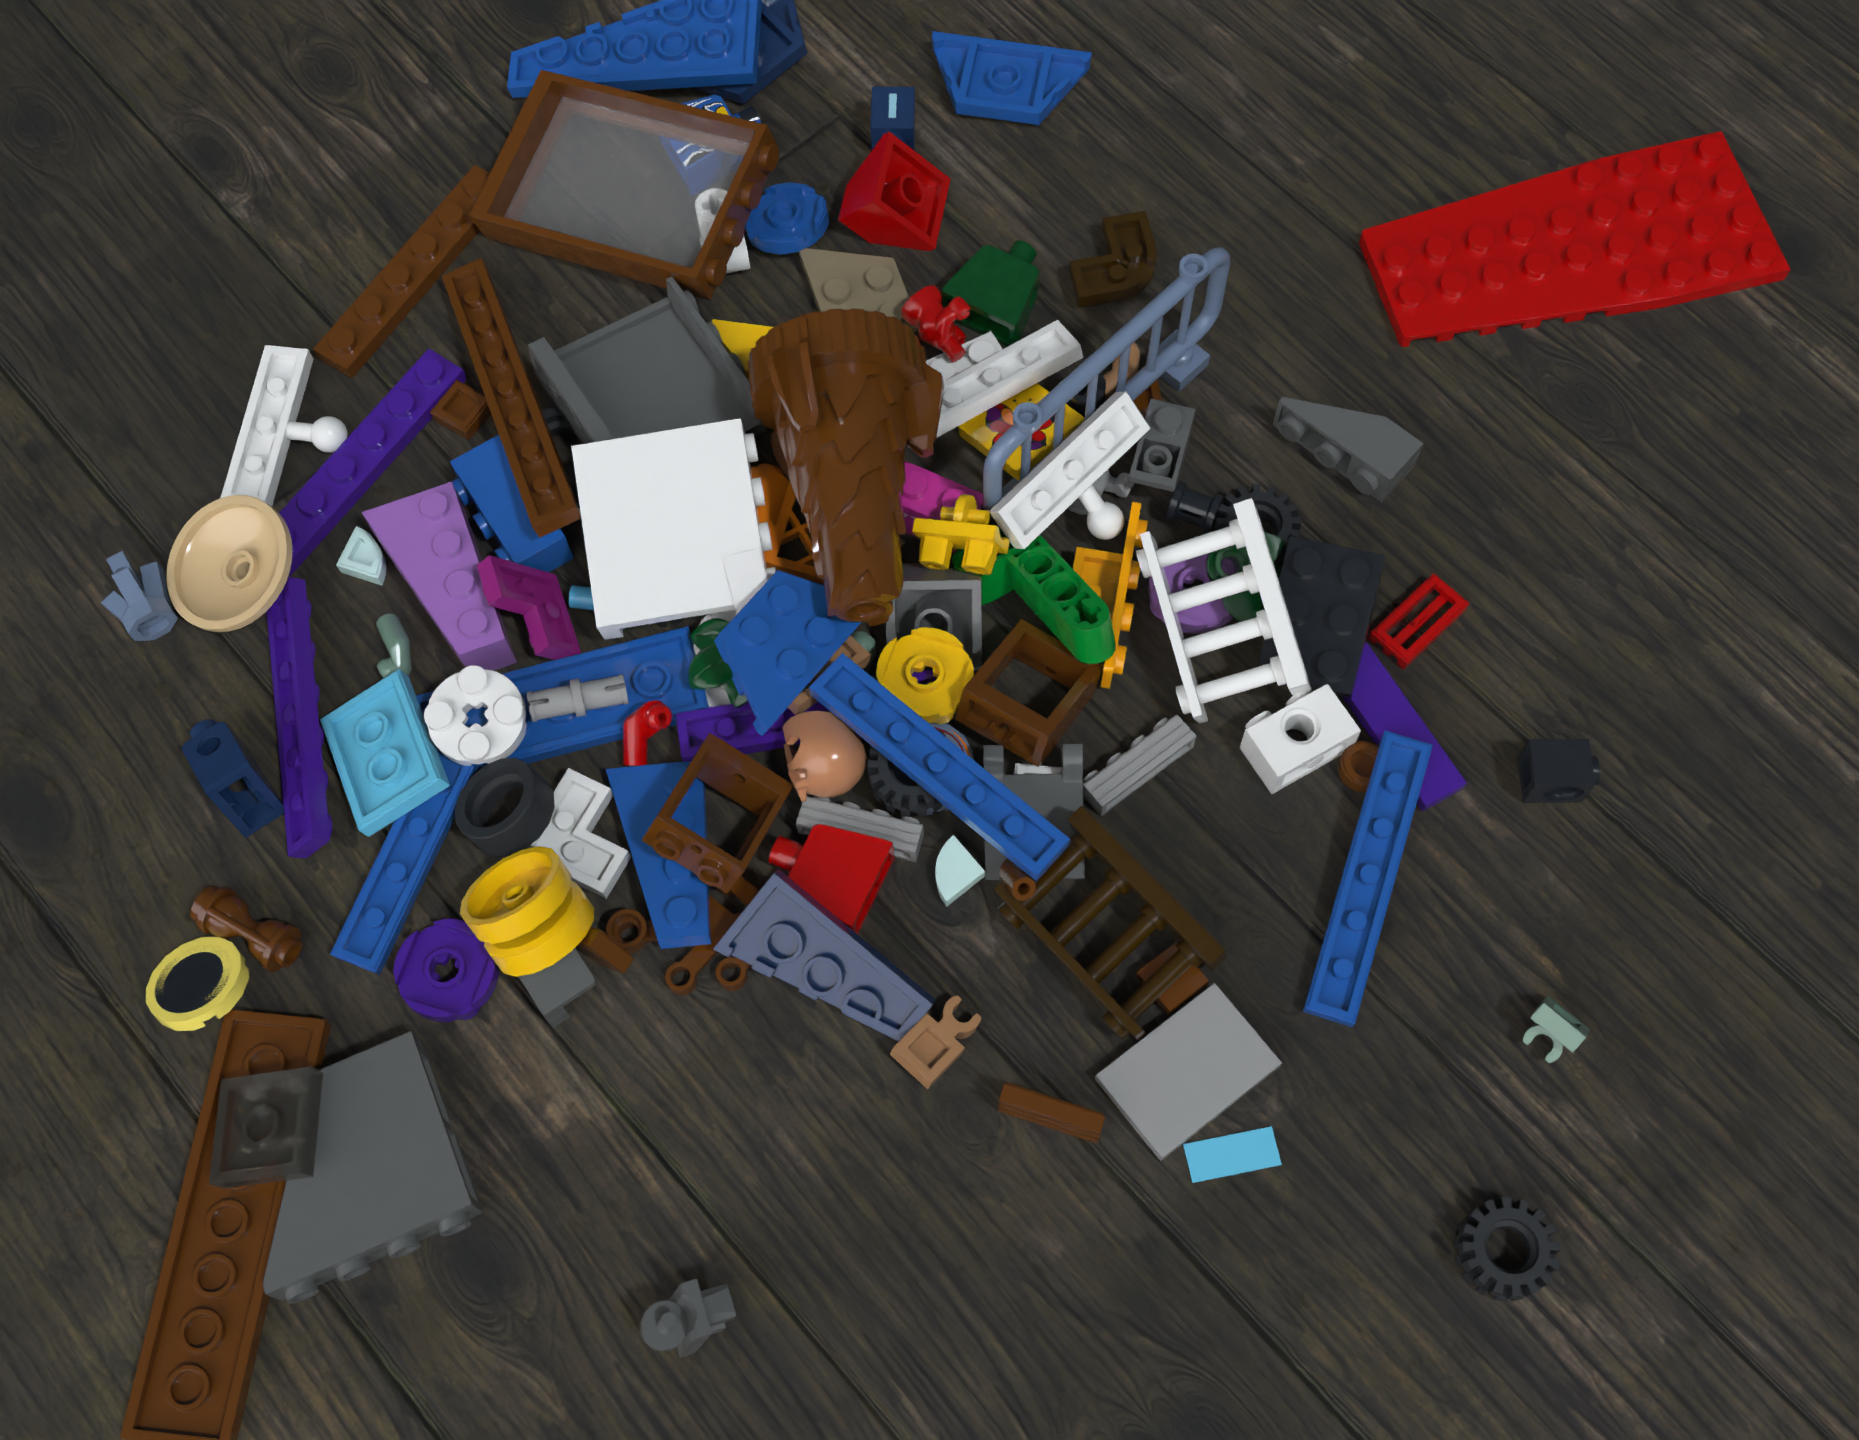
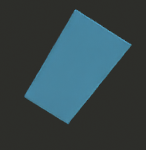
(1232, 1154)

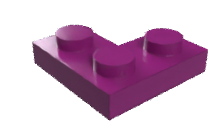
(537, 598)

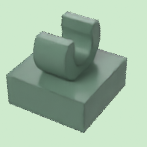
(1559, 1025)

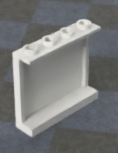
(662, 519)

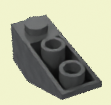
(1357, 444)

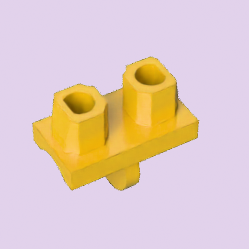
(963, 529)

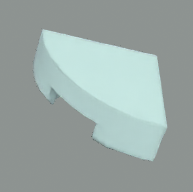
(363, 558)
(956, 871)

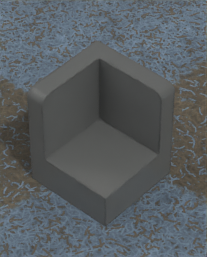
(558, 986)

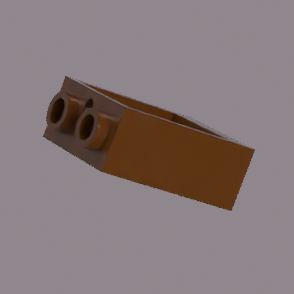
(1028, 732)
(758, 791)

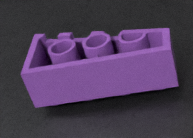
(439, 559)

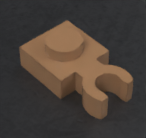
(933, 1045)

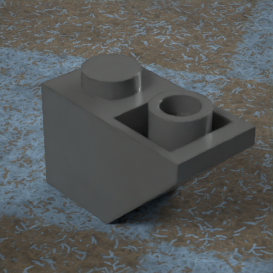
(1164, 446)

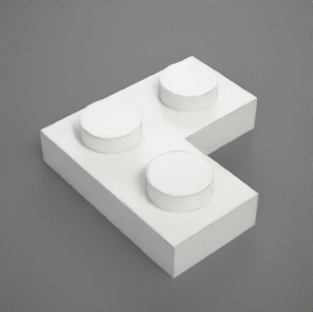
(589, 858)

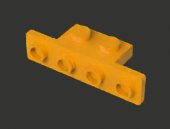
(1109, 577)

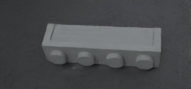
(1138, 765)
(903, 832)

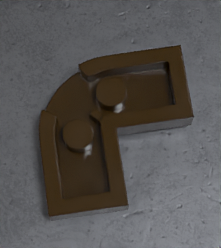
(1126, 267)

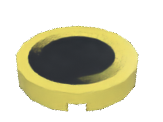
(197, 983)

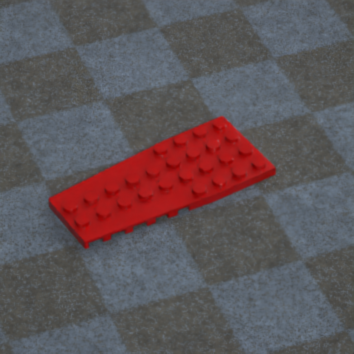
(1576, 242)

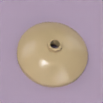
(229, 563)

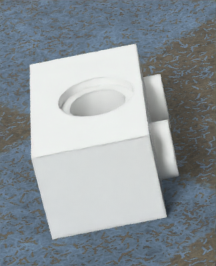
(1284, 760)

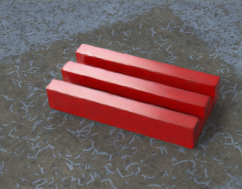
(1393, 646)

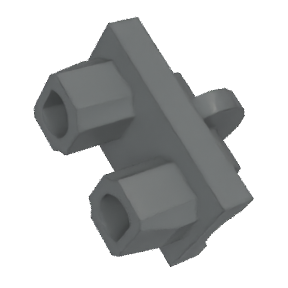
(687, 1318)

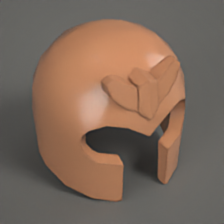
(828, 755)

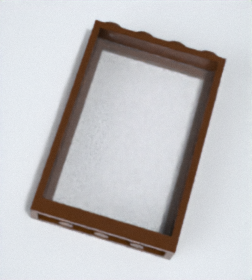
(626, 183)

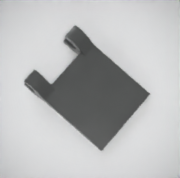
(1049, 794)

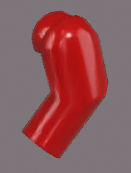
(640, 727)

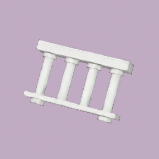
(1269, 623)

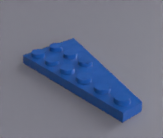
(653, 48)

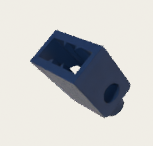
(221, 760)

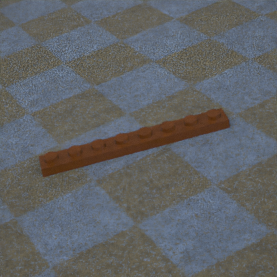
(511, 399)

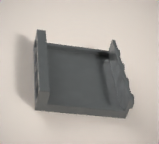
(646, 374)

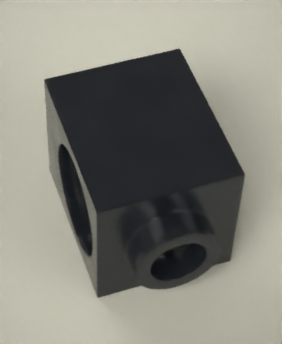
(1557, 770)

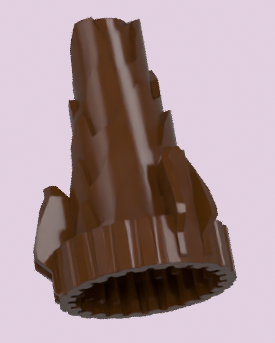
(841, 409)

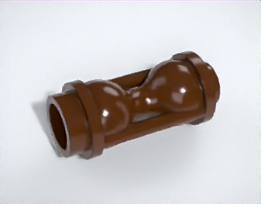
(227, 916)

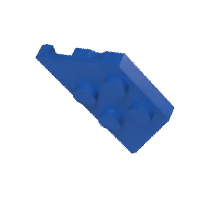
(1006, 77)
(780, 644)

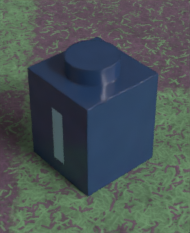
(894, 112)

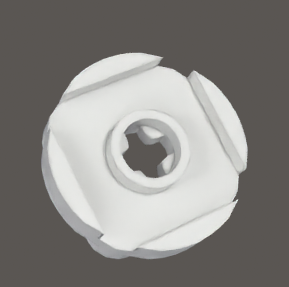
(476, 744)

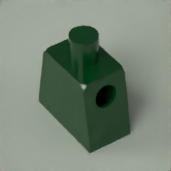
(998, 290)

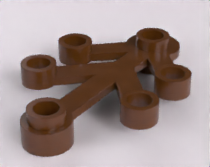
(700, 955)

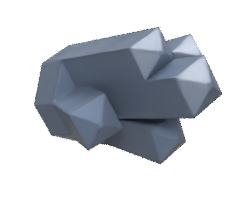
(146, 601)

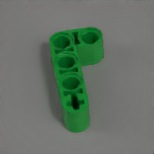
(1054, 595)

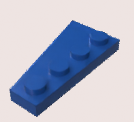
(672, 893)

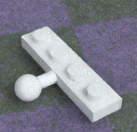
(272, 424)
(1070, 474)

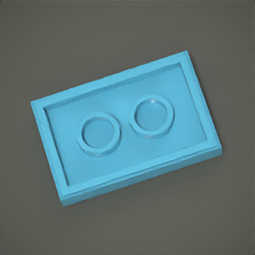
(384, 753)

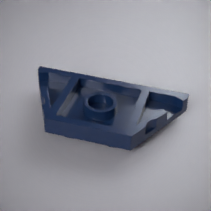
(779, 48)

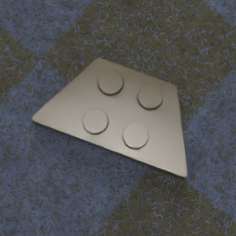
(855, 282)

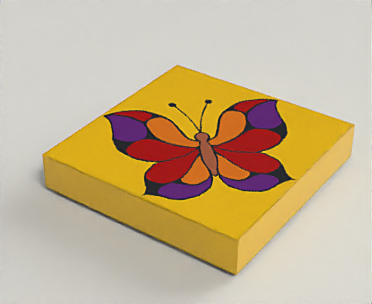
(993, 423)

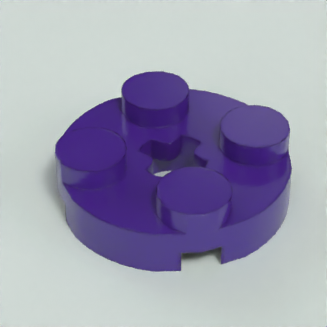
(421, 985)

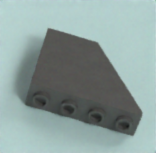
(380, 1177)

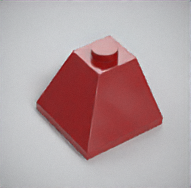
(896, 197)

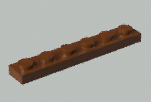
(403, 279)

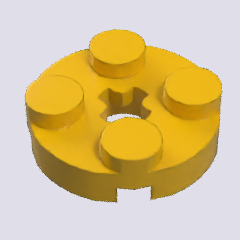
(930, 648)

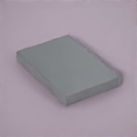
(1187, 1071)

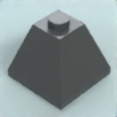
(940, 601)

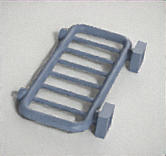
(1174, 361)

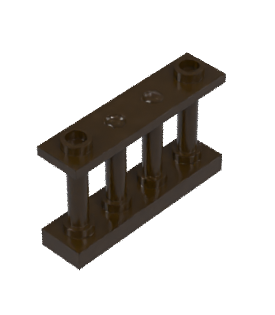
(1158, 912)

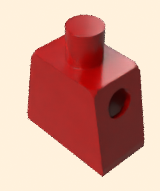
(837, 869)

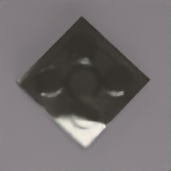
(266, 1128)

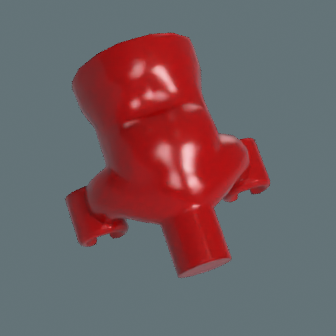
(935, 322)

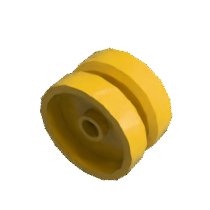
(527, 911)

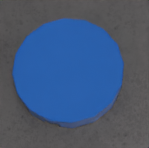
(787, 219)

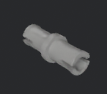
(577, 697)

